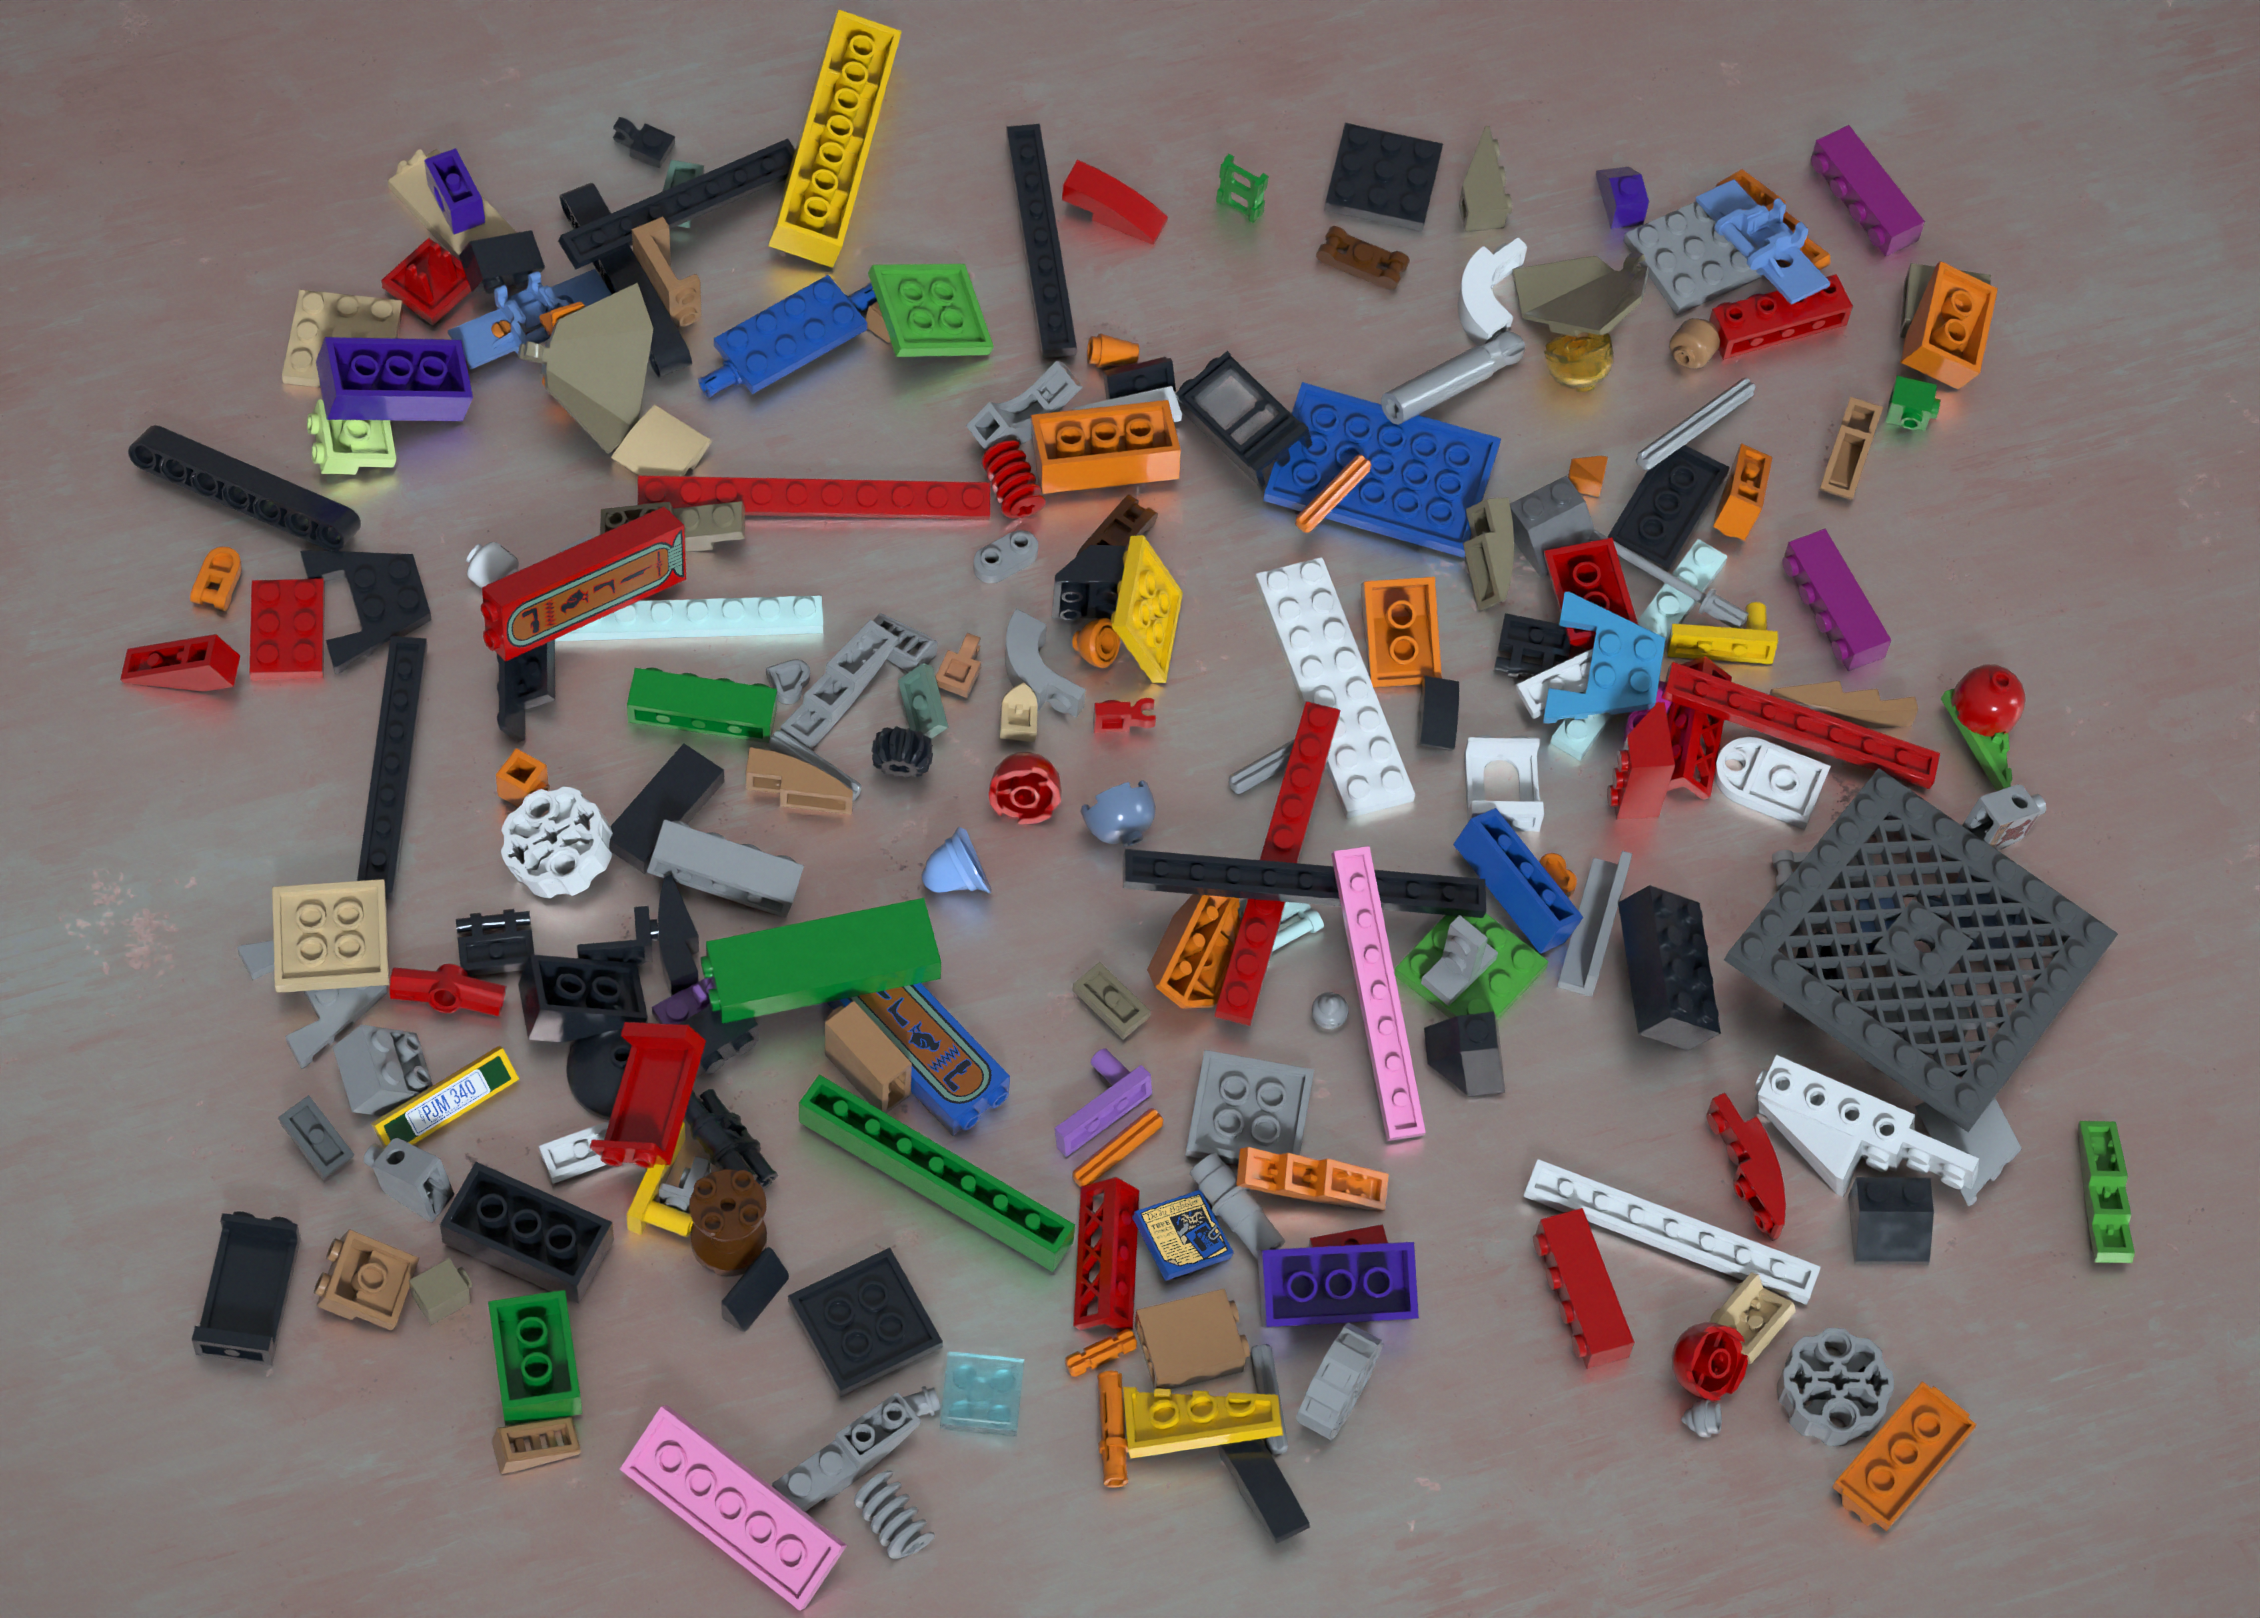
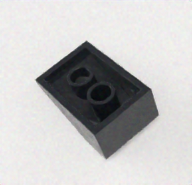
(579, 997)

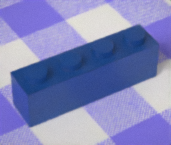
(1518, 880)

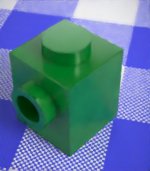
(1912, 403)

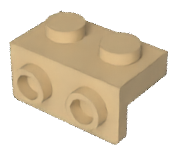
(1754, 1314)

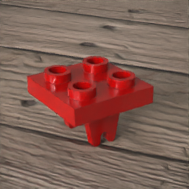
(428, 281)

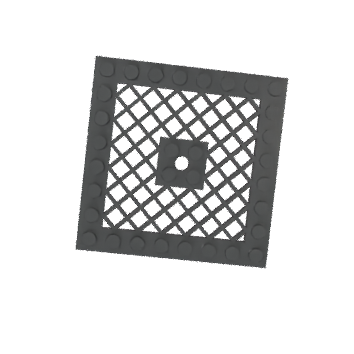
(1872, 1038)

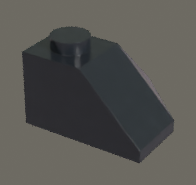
(1467, 1053)

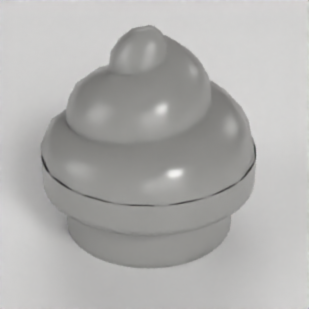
(1330, 1010)
(1703, 1418)

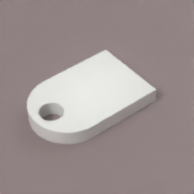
(1771, 779)

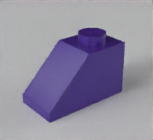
(1623, 196)

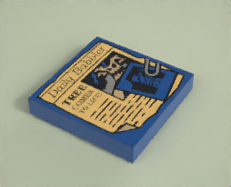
(1182, 1235)

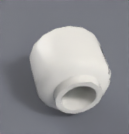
(490, 564)

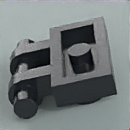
(1533, 639)
(495, 951)

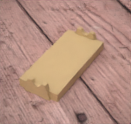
(413, 191)

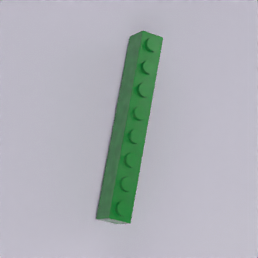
(936, 1173)

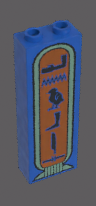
(949, 1067)

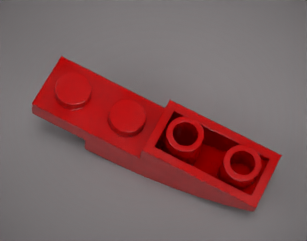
(1759, 1172)

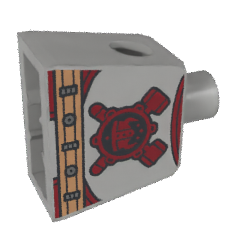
(2004, 816)

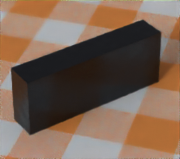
(671, 795)

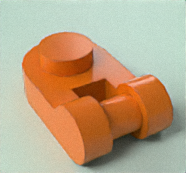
(221, 567)

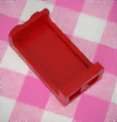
(651, 1094)

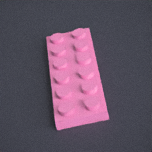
(733, 1507)

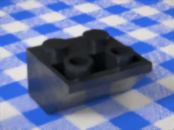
(1089, 584)

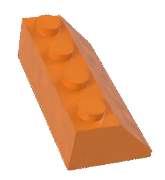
(1105, 446)

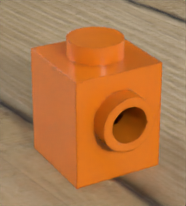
(521, 777)

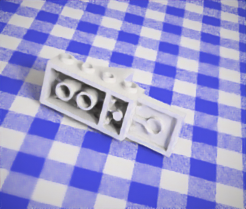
(1841, 1125)

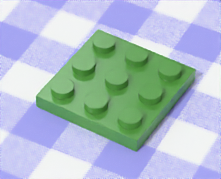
(930, 310)
(1495, 988)

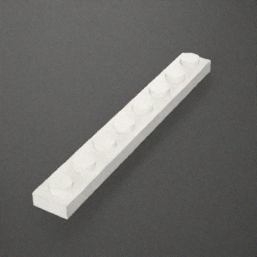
(1672, 1231)

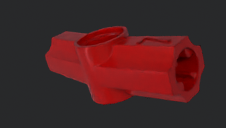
(447, 989)

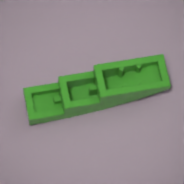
(2105, 1191)

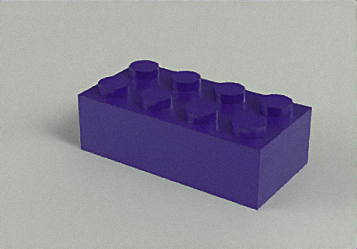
(394, 379)
(1338, 1284)

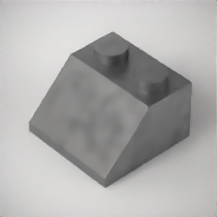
(1550, 520)

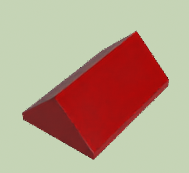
(1593, 574)

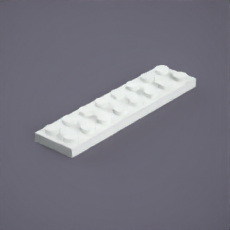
(1332, 674)

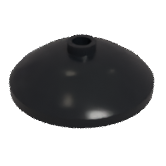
(595, 1073)

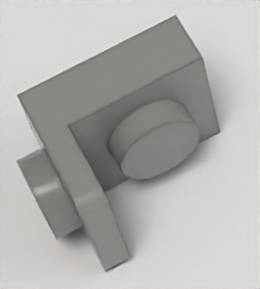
(680, 1197)

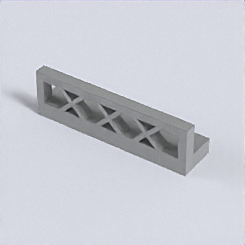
(1592, 934)

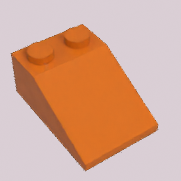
(1950, 327)
(1401, 631)

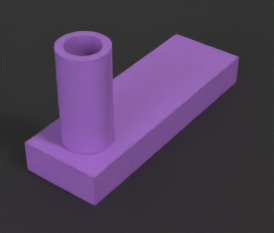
(1126, 1092)

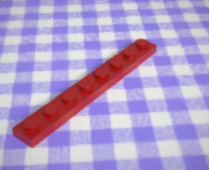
(1800, 725)

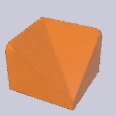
(1588, 474)

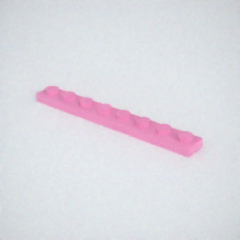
(1378, 993)

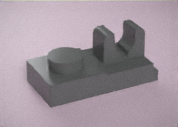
(316, 1137)

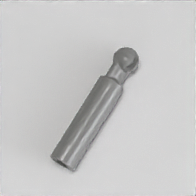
(1451, 377)

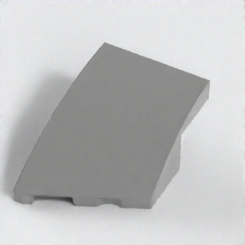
(1988, 1140)

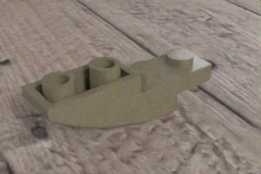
(701, 523)

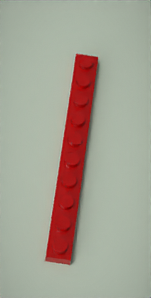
(824, 496)
(1282, 844)

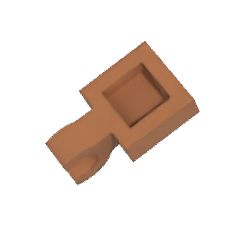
(960, 669)

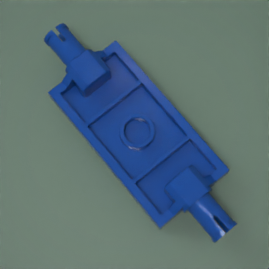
(788, 336)

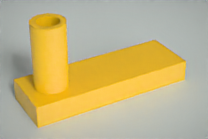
(1726, 644)
(645, 1206)

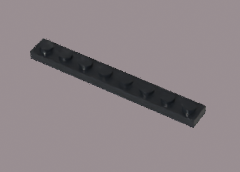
(679, 203)
(1041, 241)
(392, 761)

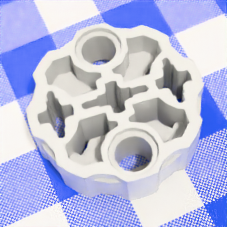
(556, 842)

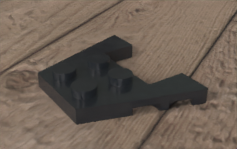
(384, 593)

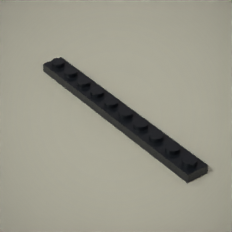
(1297, 883)

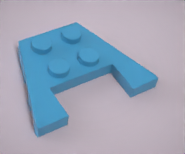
(1622, 666)

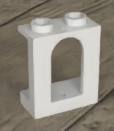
(1522, 754)

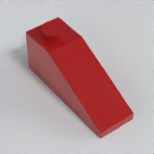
(184, 664)

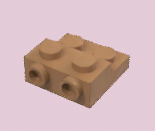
(365, 1279)

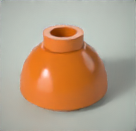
(1097, 643)

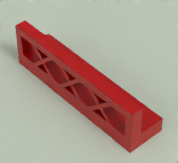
(1685, 734)
(1114, 1251)

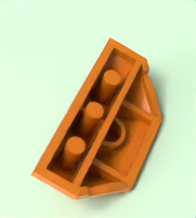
(1196, 951)

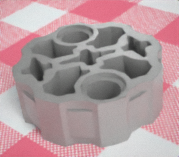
(1339, 1381)
(1835, 1386)

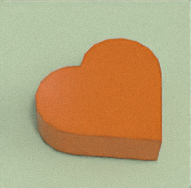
(1556, 867)

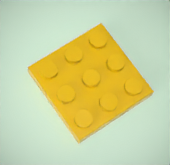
(1147, 609)

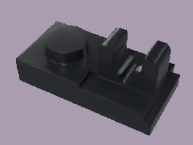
(1139, 378)

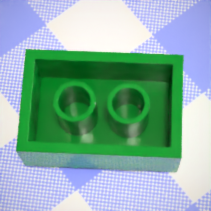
(535, 1357)

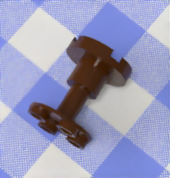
(728, 1221)

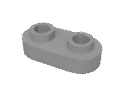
(1008, 556)

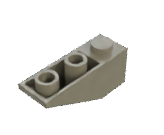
(1482, 194)

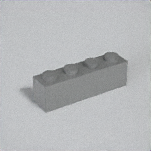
(725, 868)

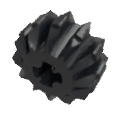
(902, 752)

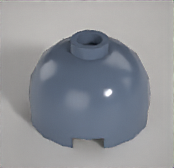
(1121, 814)

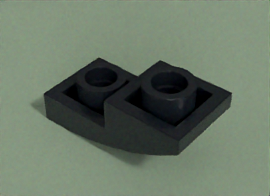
(1438, 713)

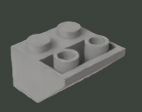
(381, 1068)

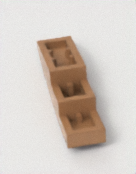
(1856, 707)

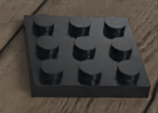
(1383, 177)
(865, 1321)

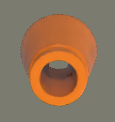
(1111, 351)

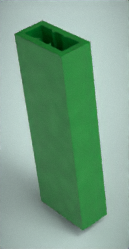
(821, 960)

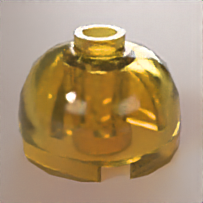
(1580, 361)

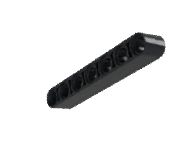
(622, 270)
(244, 488)

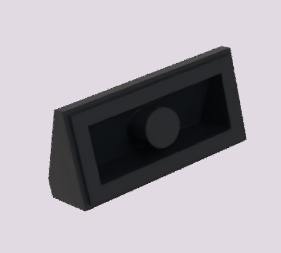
(754, 1290)

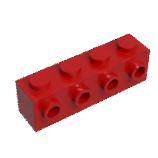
(1772, 320)

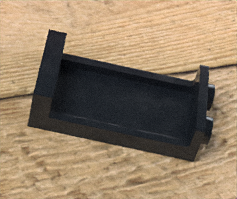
(248, 1288)

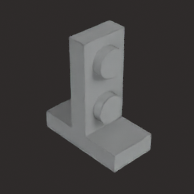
(1462, 962)

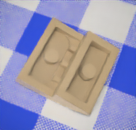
(661, 446)

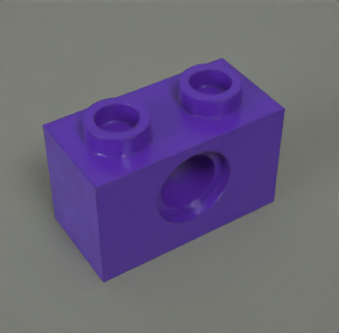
(454, 191)

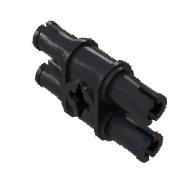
(726, 1138)

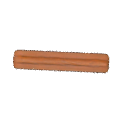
(1333, 493)
(1118, 1148)

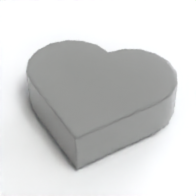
(789, 679)

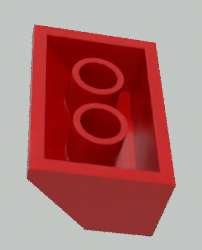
(1643, 768)

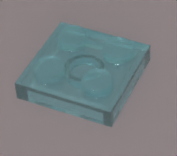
(982, 1393)

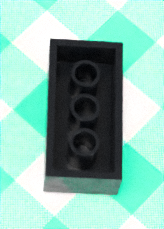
(1669, 968)
(527, 1232)

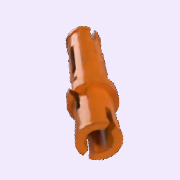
(1113, 1442)

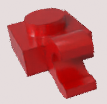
(1120, 716)

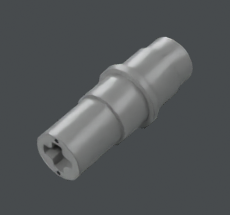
(1235, 1205)

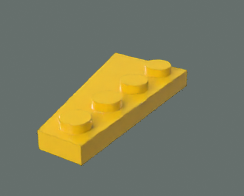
(1181, 1422)

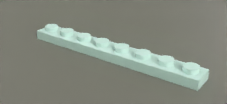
(1668, 607)
(707, 619)

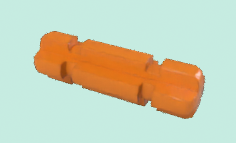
(1100, 1352)

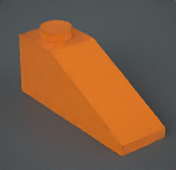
(1743, 493)

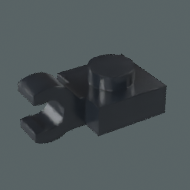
(647, 144)

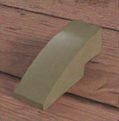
(1490, 550)

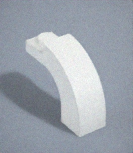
(1478, 308)

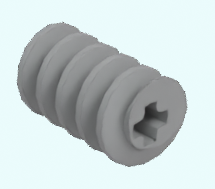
(890, 1517)

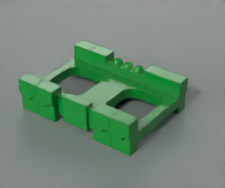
(1252, 195)

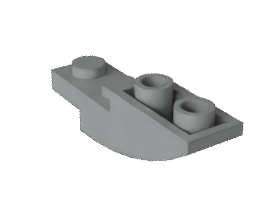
(850, 1454)

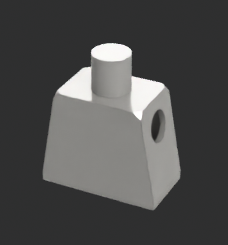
(411, 1177)

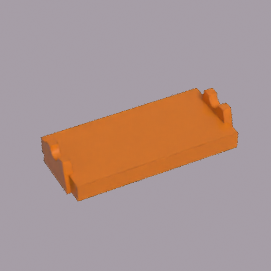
(1903, 1456)

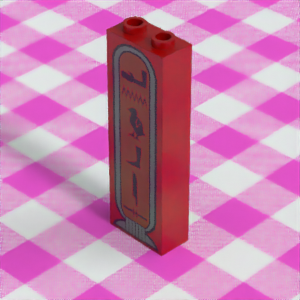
(583, 583)

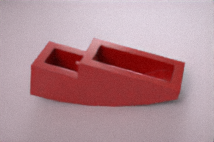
(1113, 203)

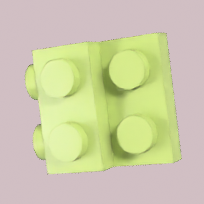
(349, 444)

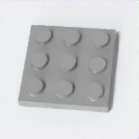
(1689, 258)
(1248, 1105)

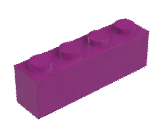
(1867, 190)
(1836, 600)

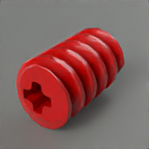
(1012, 480)

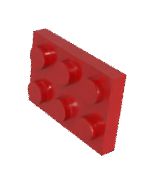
(287, 629)

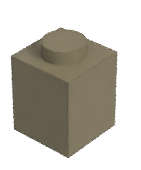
(441, 1290)

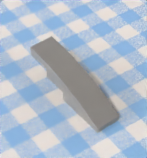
(841, 684)

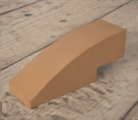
(1851, 448)
(796, 782)

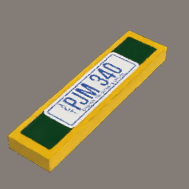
(447, 1099)

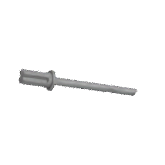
(1710, 603)

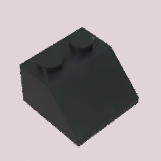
(1891, 1220)

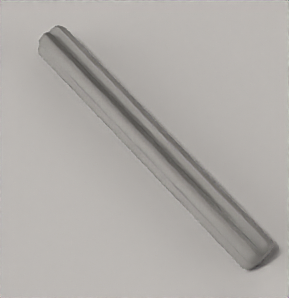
(1695, 424)

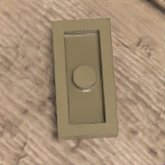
(1111, 1000)

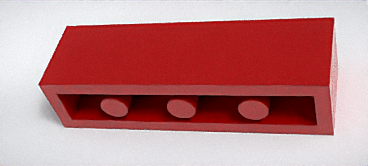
(1583, 1288)

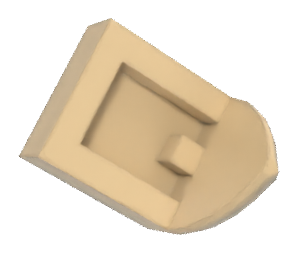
(1019, 714)

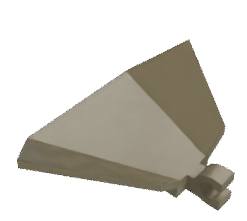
(1581, 293)
(599, 364)

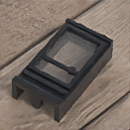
(1241, 417)

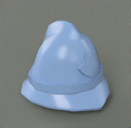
(955, 866)

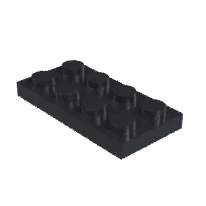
(1669, 506)

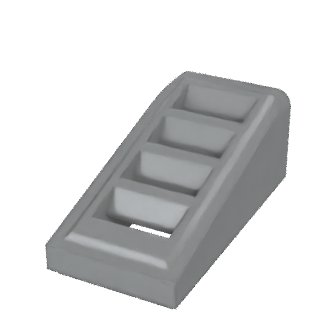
(925, 644)

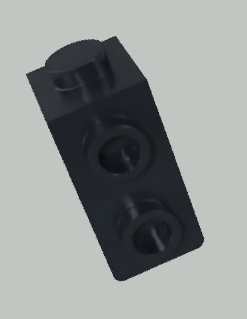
(628, 951)

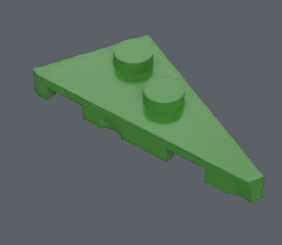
(1989, 751)

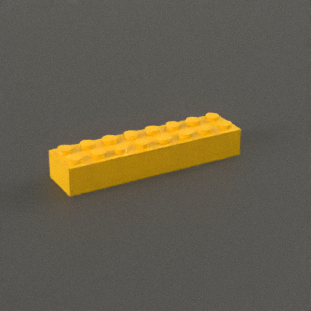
(835, 139)

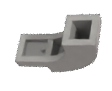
(1013, 418)
(1023, 664)

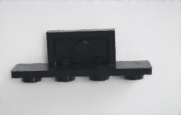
(524, 684)

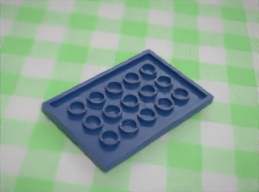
(1417, 478)

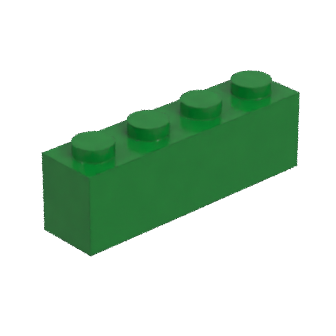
(702, 705)

